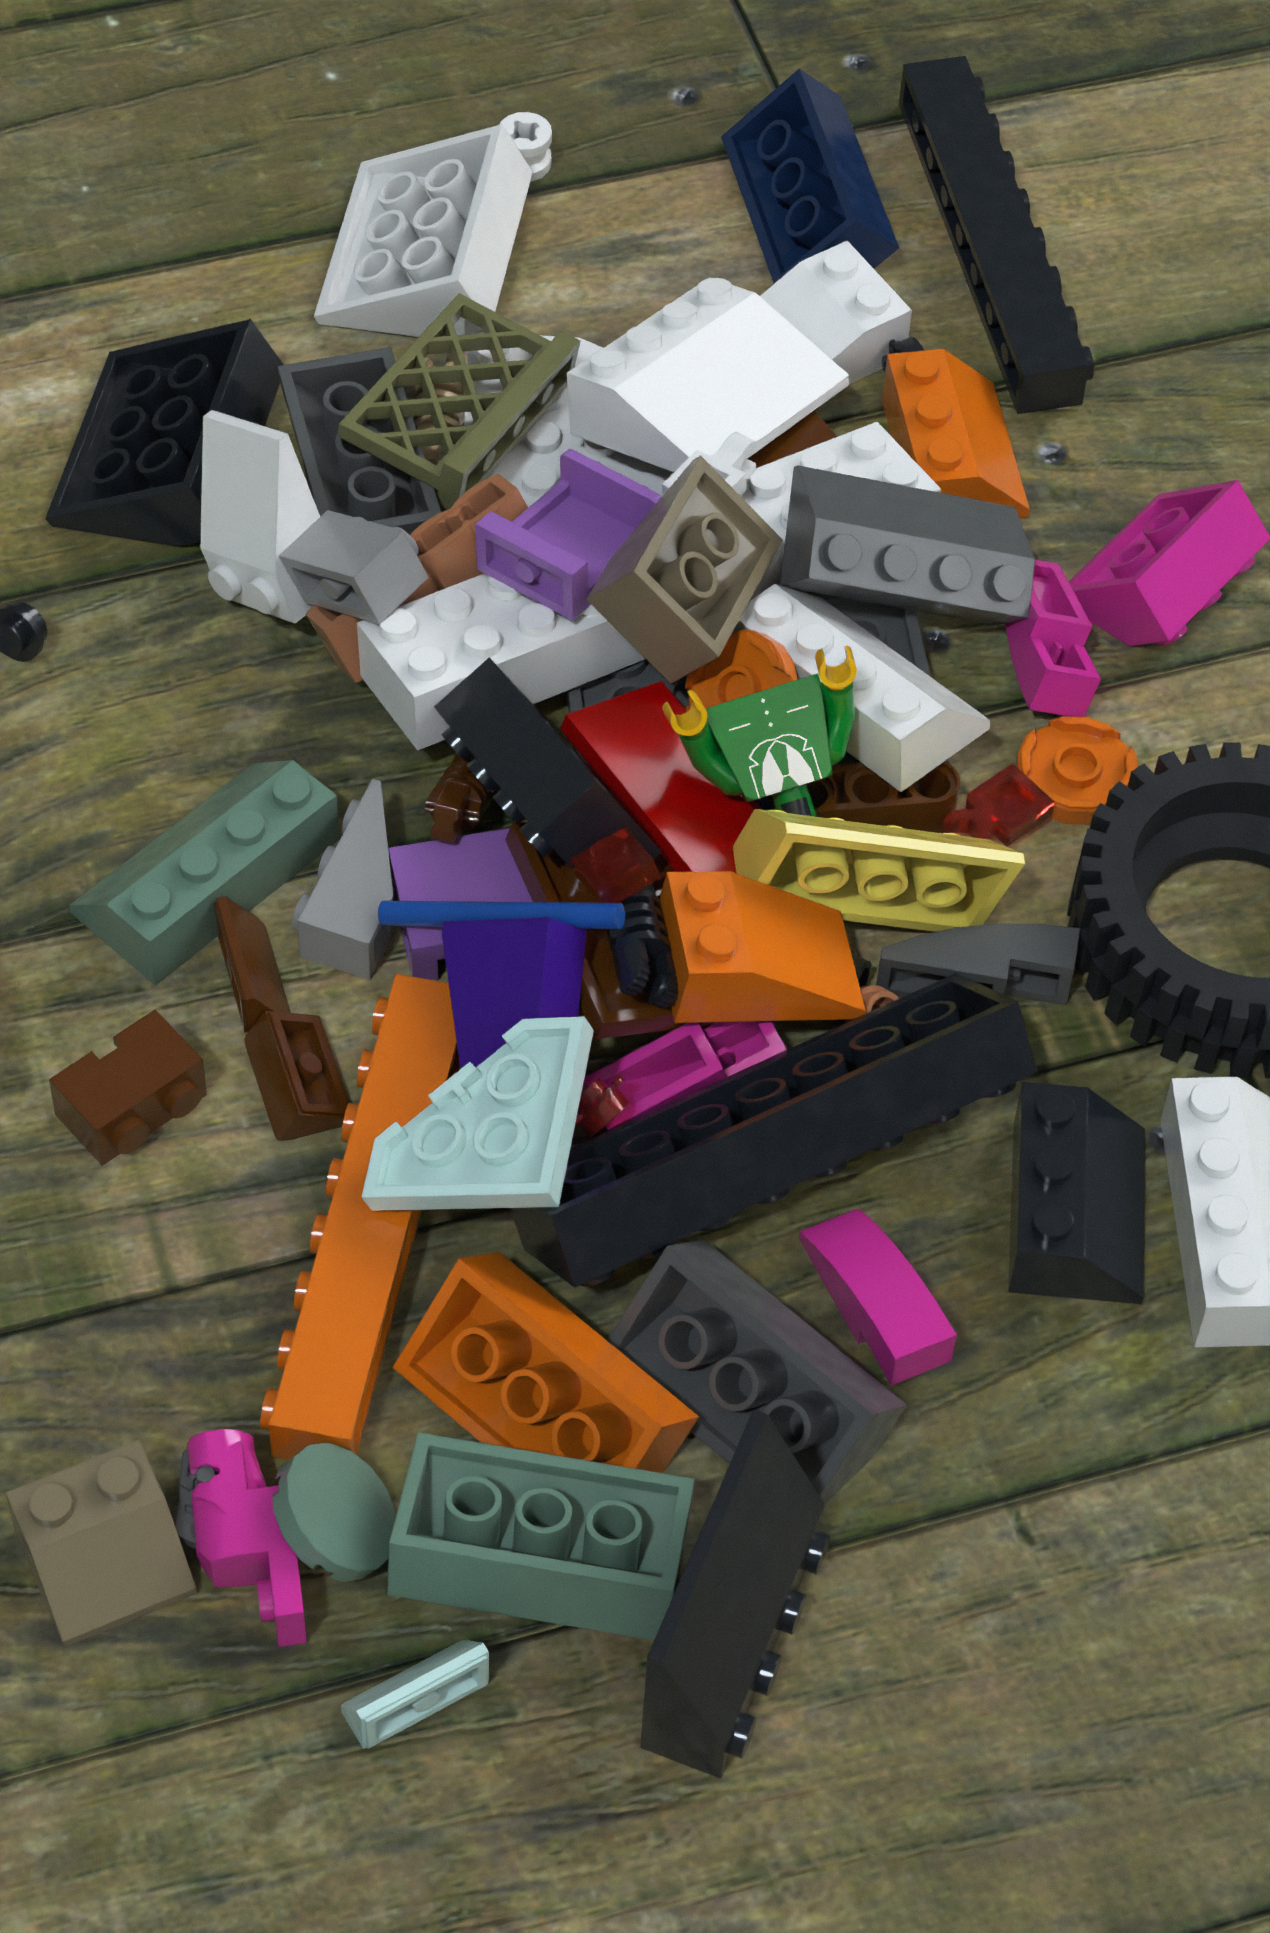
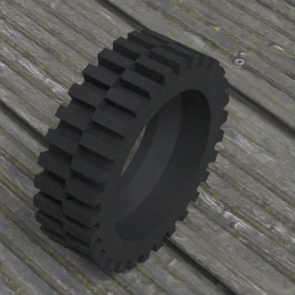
(1132, 844)

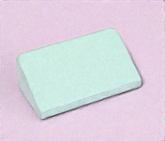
(417, 1692)

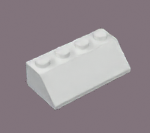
(901, 714)
(1221, 1204)

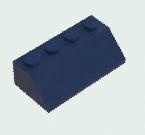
(806, 177)

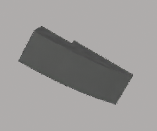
(1005, 957)

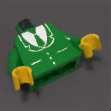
(774, 736)

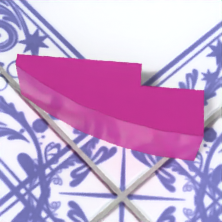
(1050, 648)
(686, 1063)
(880, 1295)

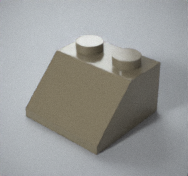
(101, 1543)

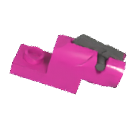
(232, 1526)

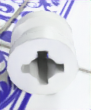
(532, 137)

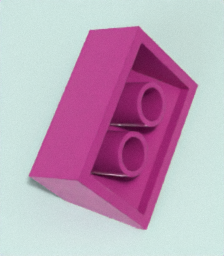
(1170, 563)

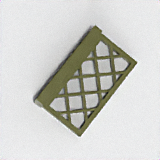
(495, 431)

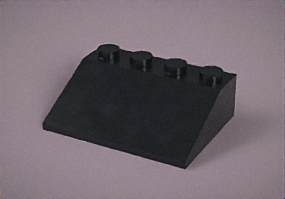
(142, 435)
(733, 1605)

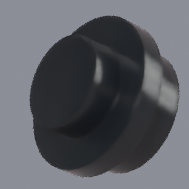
(21, 631)

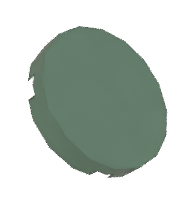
(334, 1511)

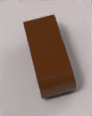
(865, 797)

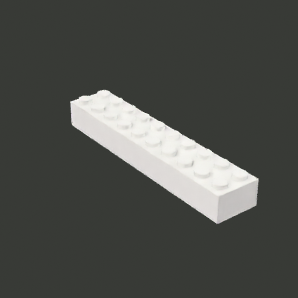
(445, 636)

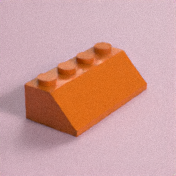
(535, 1374)

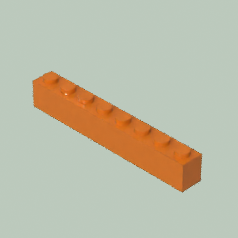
(360, 1252)

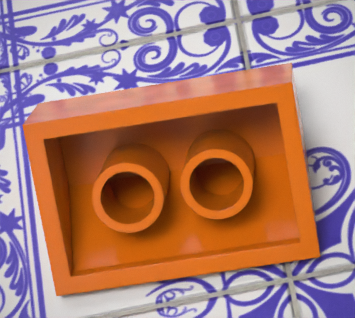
(952, 427)

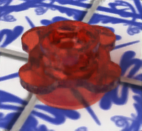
(600, 1105)

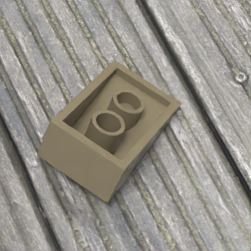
(686, 572)

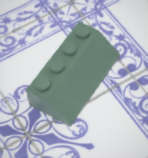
(232, 845)
(539, 1536)

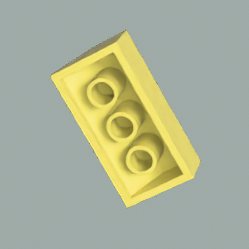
(878, 870)

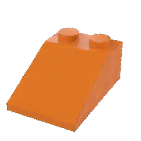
(755, 952)

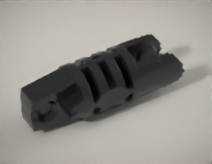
(642, 950)

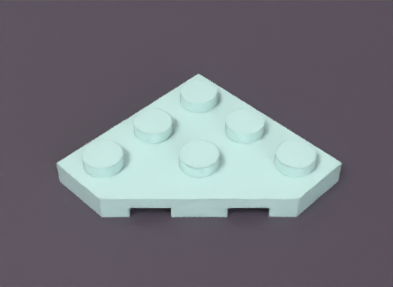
(492, 1130)

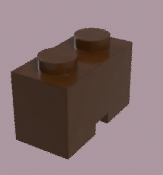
(130, 1091)

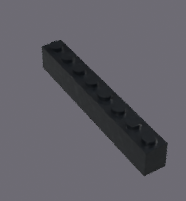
(995, 236)

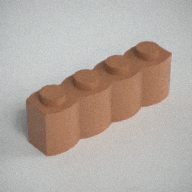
(445, 552)

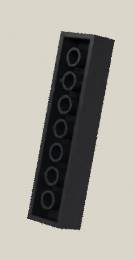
(777, 1127)

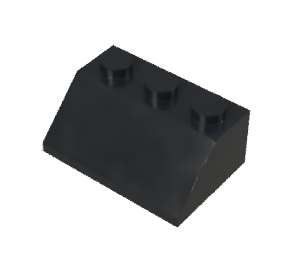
(1076, 1197)

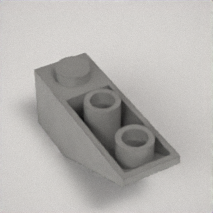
(340, 917)

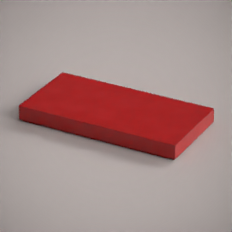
(654, 780)

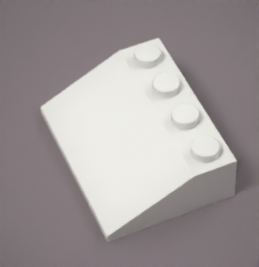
(424, 232)
(697, 375)

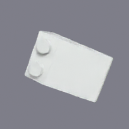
(842, 308)
(251, 512)

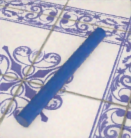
(435, 912)

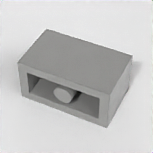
(354, 566)

